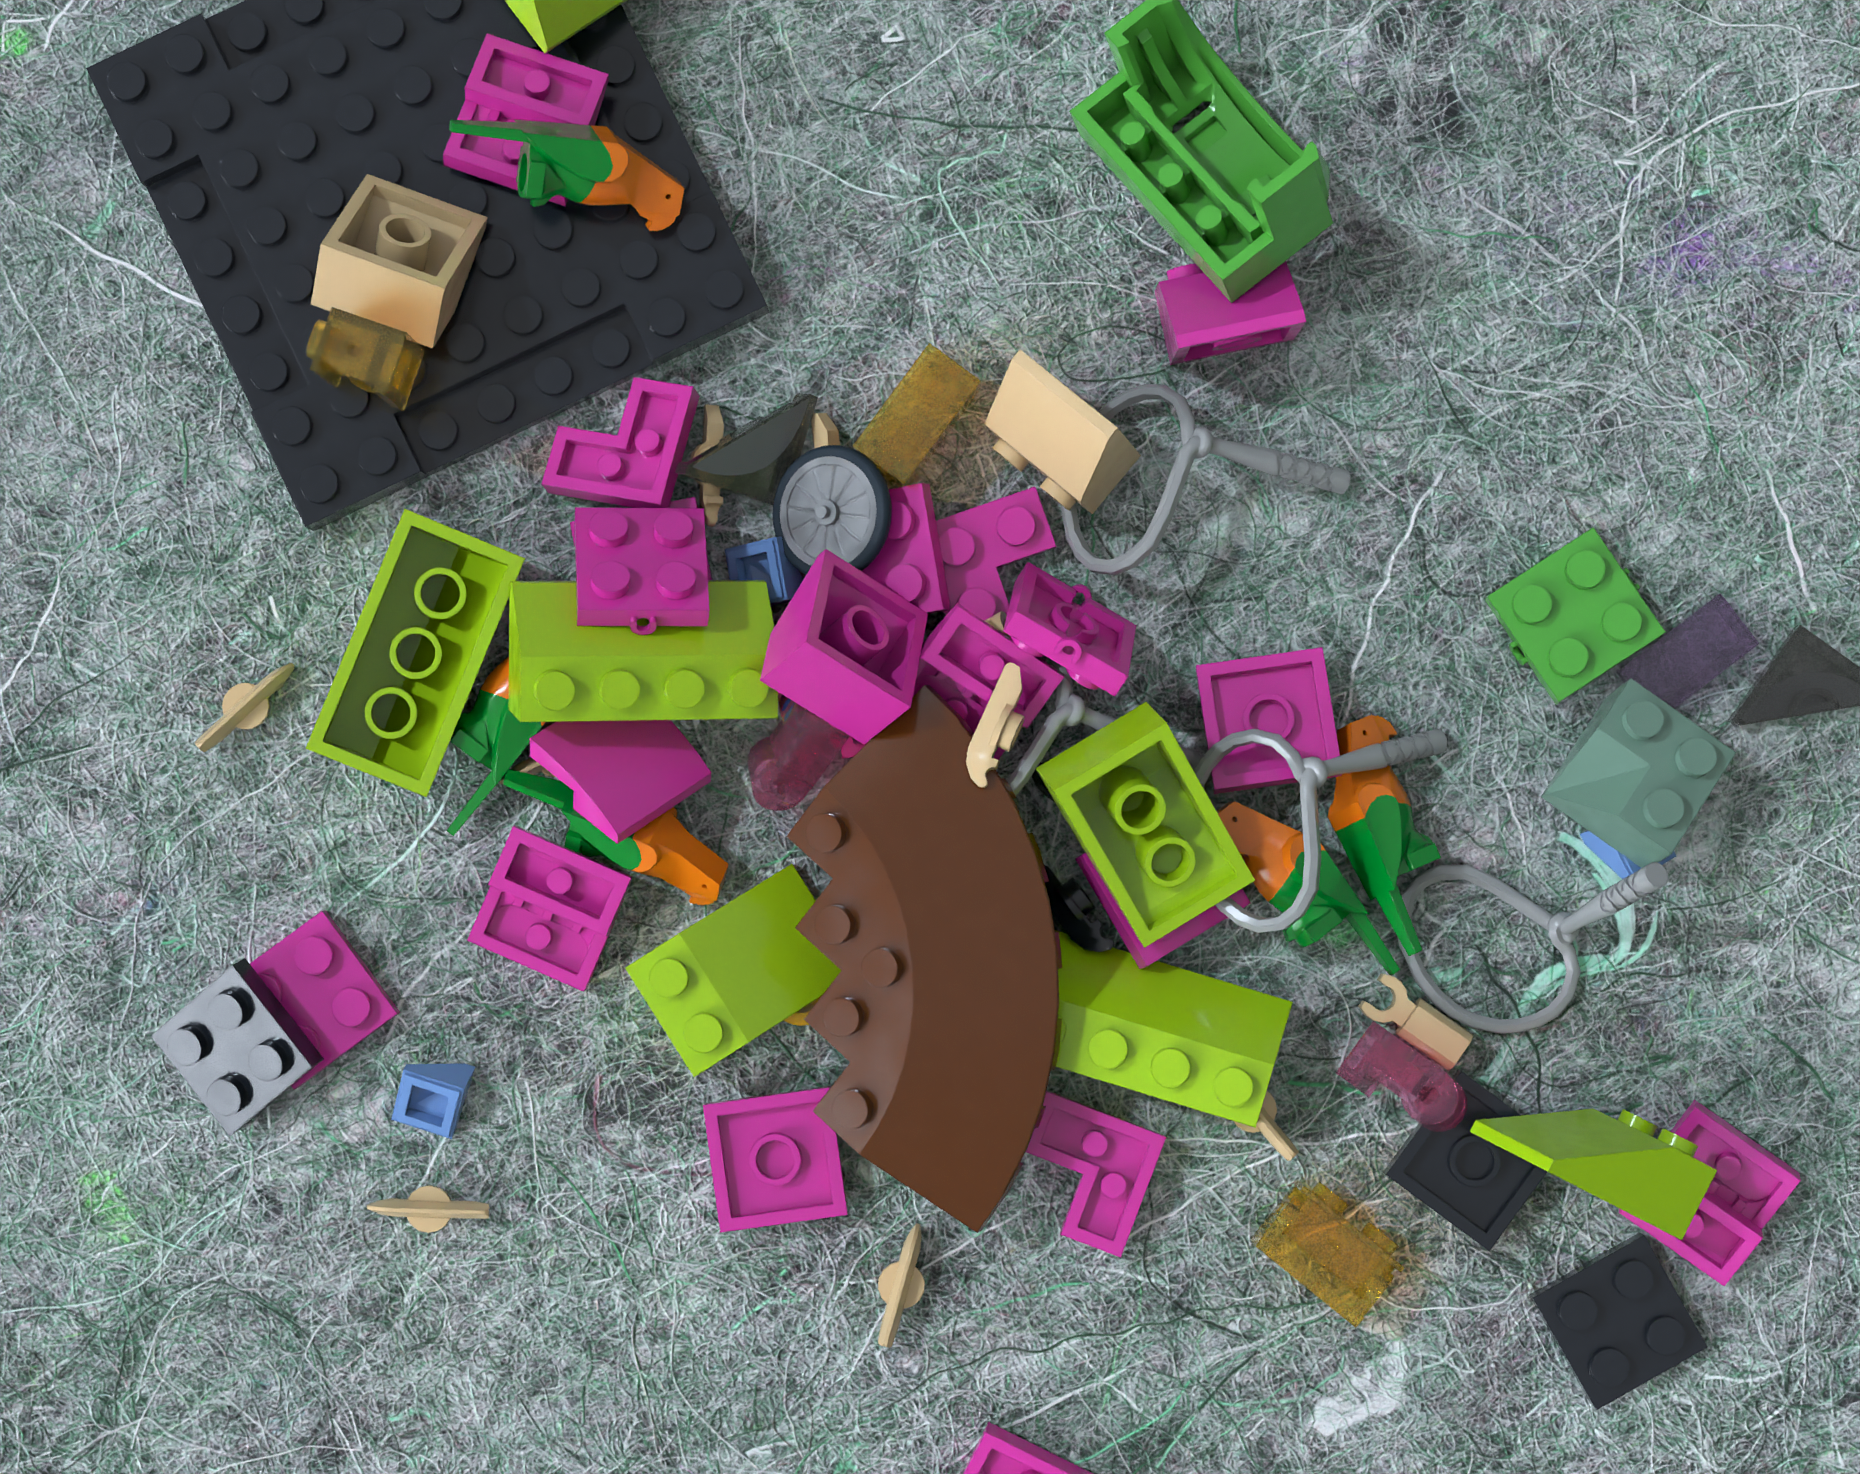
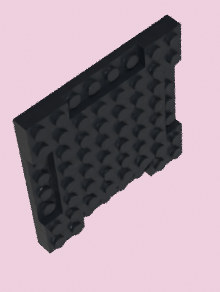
(264, 132)

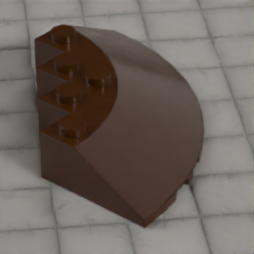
(940, 963)

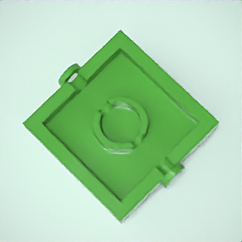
(1574, 616)

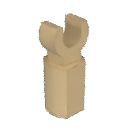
(1421, 1024)

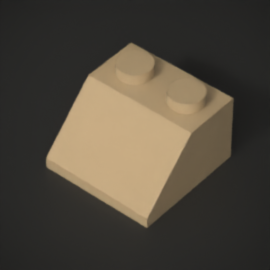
(398, 259)
(1058, 435)

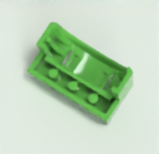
(1224, 182)

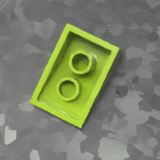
(1146, 823)
(735, 972)
(1611, 1161)

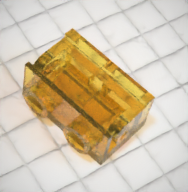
(367, 353)
(918, 416)
(1328, 1252)

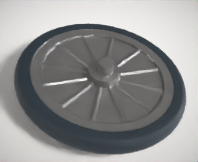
(833, 503)

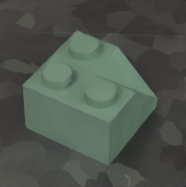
(1638, 774)

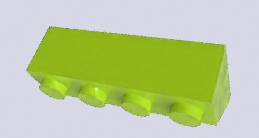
(415, 653)
(623, 676)
(1168, 1031)

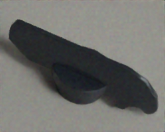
(1070, 908)

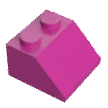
(1205, 324)
(846, 649)

